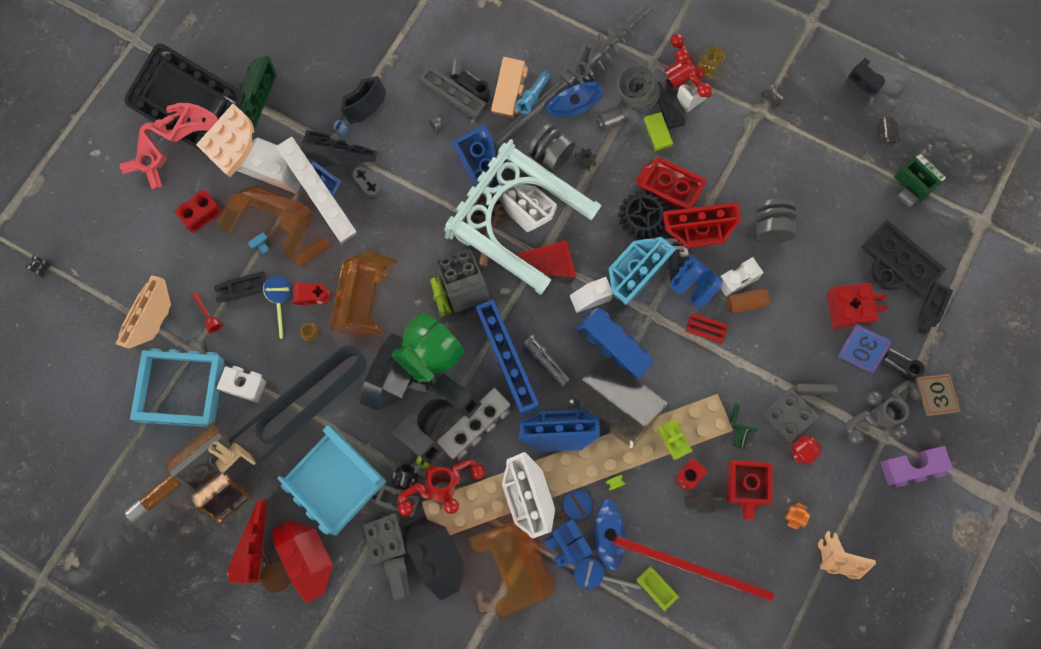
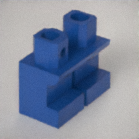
(573, 552)

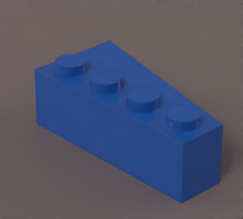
(615, 343)

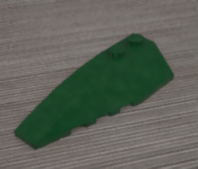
(257, 88)

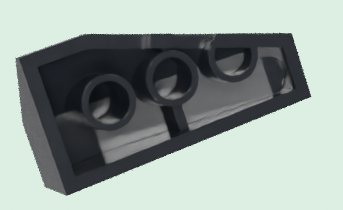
(328, 152)

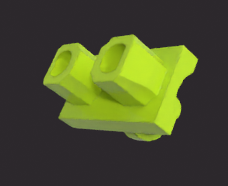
(674, 439)

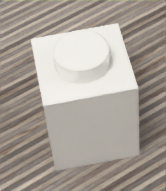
(591, 295)

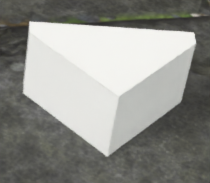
(688, 97)

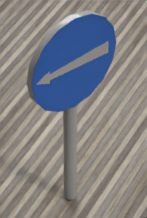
(590, 574)

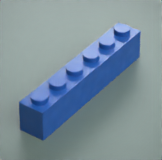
(507, 358)

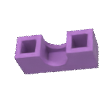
(933, 462)

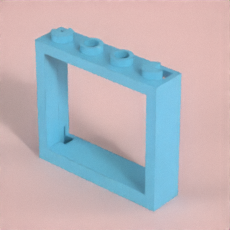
(170, 419)

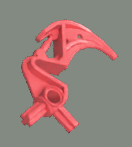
(148, 147)

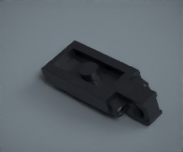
(934, 307)

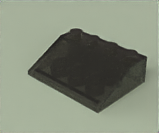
(618, 401)

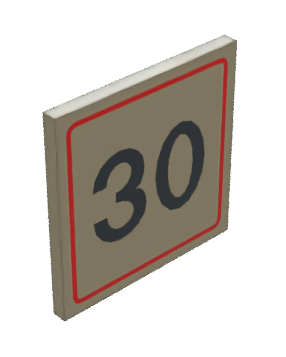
(938, 394)

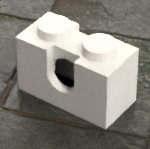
(732, 279)
(251, 390)

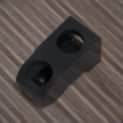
(867, 78)

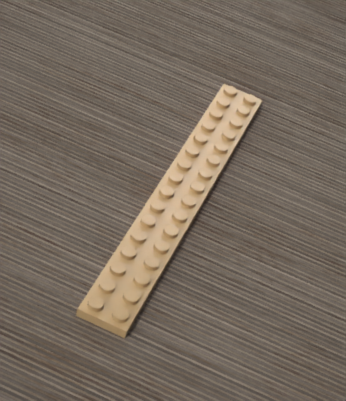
(578, 468)

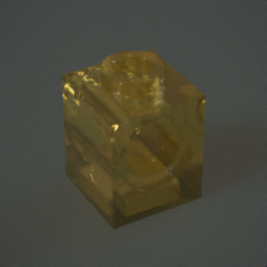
(710, 66)

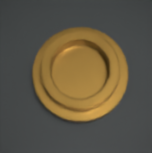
(309, 332)

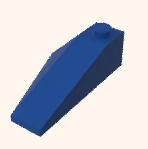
(475, 153)

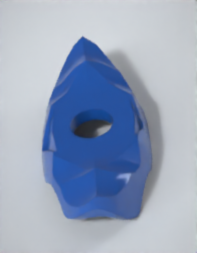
(588, 94)
(609, 518)

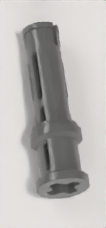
(540, 353)

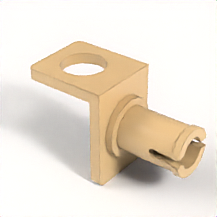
(229, 456)

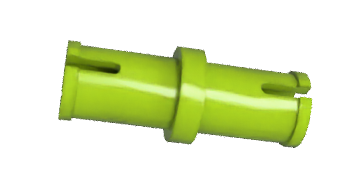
(440, 296)

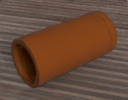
(748, 300)

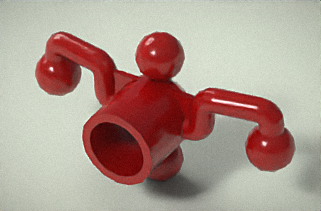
(685, 69)
(437, 475)

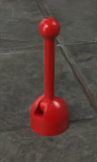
(212, 323)

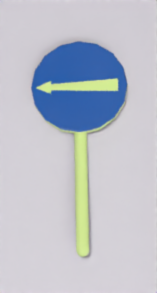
(277, 291)

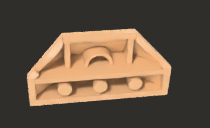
(145, 314)

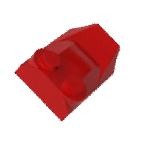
(671, 183)

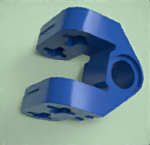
(699, 273)

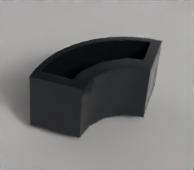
(363, 100)

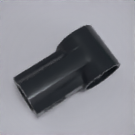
(474, 85)
(901, 365)

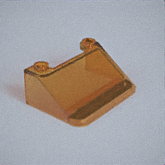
(519, 566)

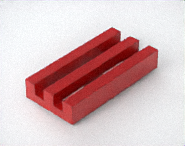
(707, 321)

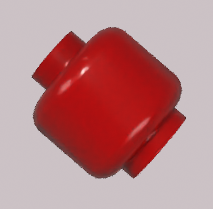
(806, 450)

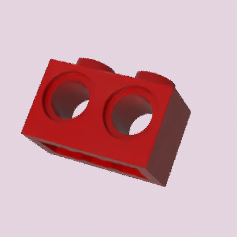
(201, 214)

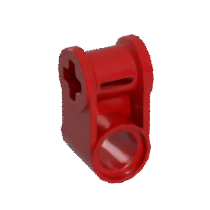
(307, 294)

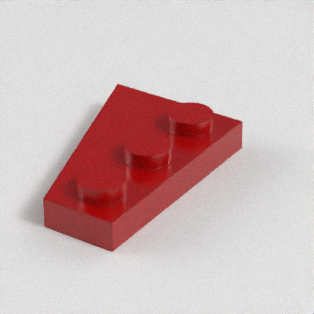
(550, 259)

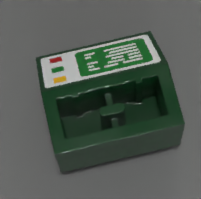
(920, 177)

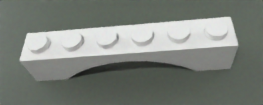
(316, 190)

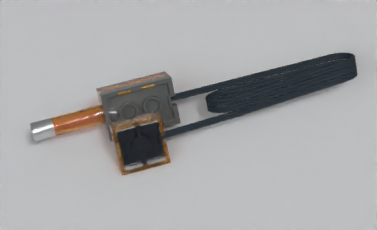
(196, 467)

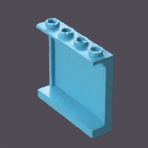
(332, 482)

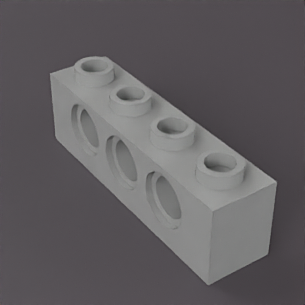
(462, 427)

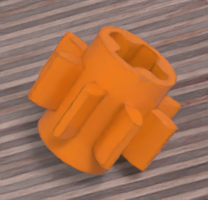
(797, 516)

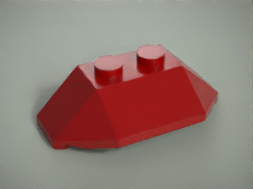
(702, 224)
(303, 558)

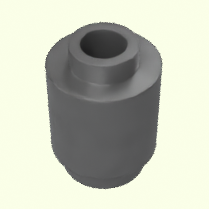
(610, 119)

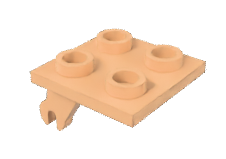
(837, 561)

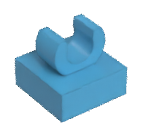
(258, 242)

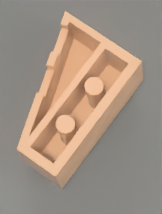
(509, 87)

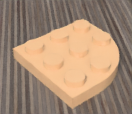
(229, 140)

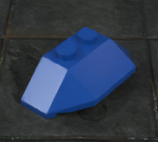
(560, 430)

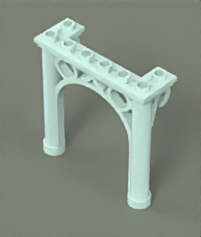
(517, 161)

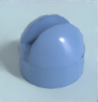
(343, 129)

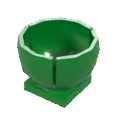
(427, 351)

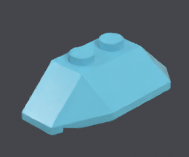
(638, 267)

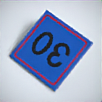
(864, 348)

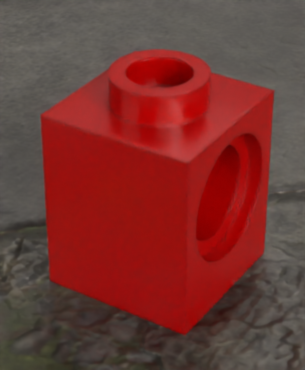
(698, 471)

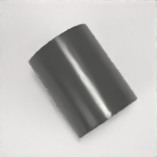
(457, 68)
(907, 197)

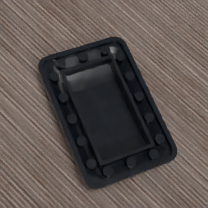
(174, 79)

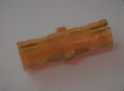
(312, 251)

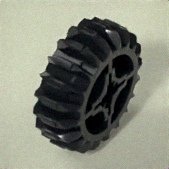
(630, 220)

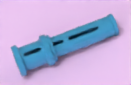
(530, 96)

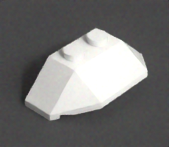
(268, 165)
(528, 206)
(528, 496)

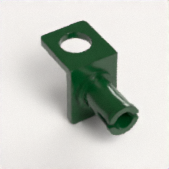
(742, 430)

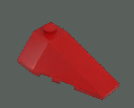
(247, 558)

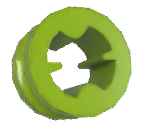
(615, 482)

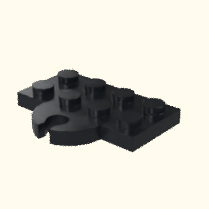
(901, 260)

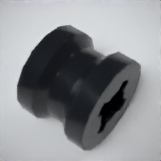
(38, 266)

